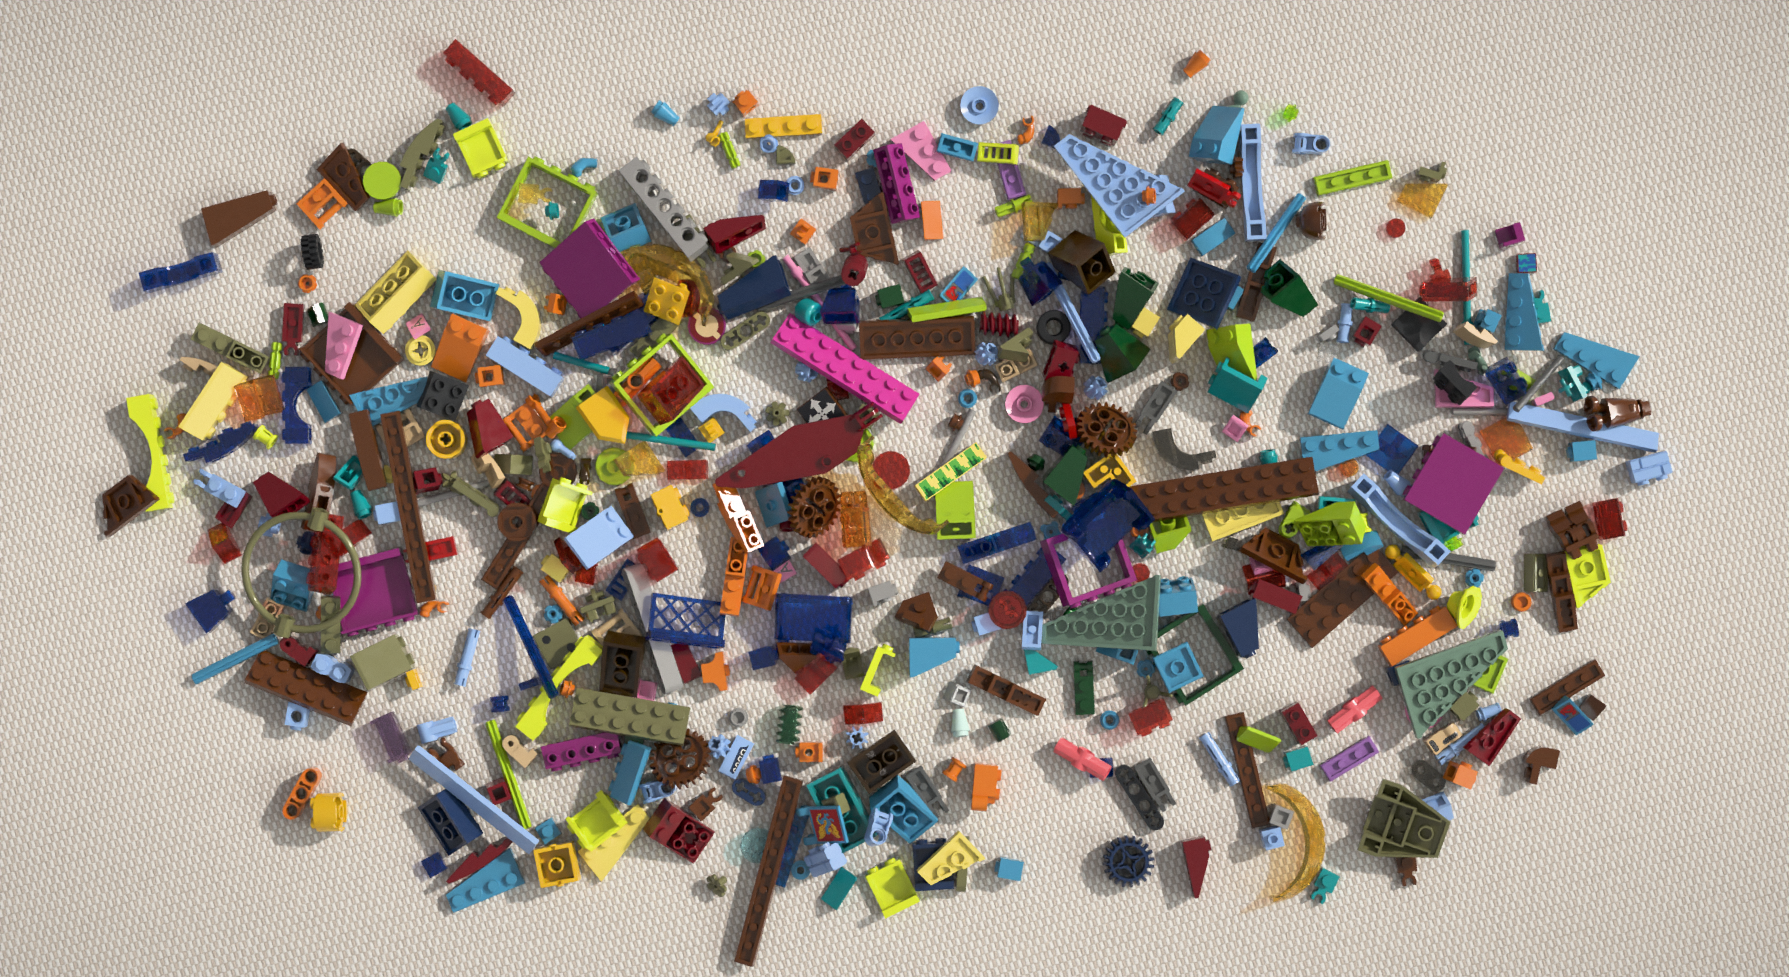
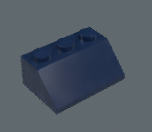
(450, 821)

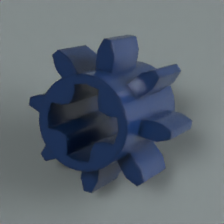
(304, 543)

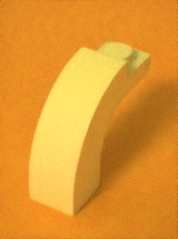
(531, 321)

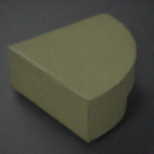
(784, 156)

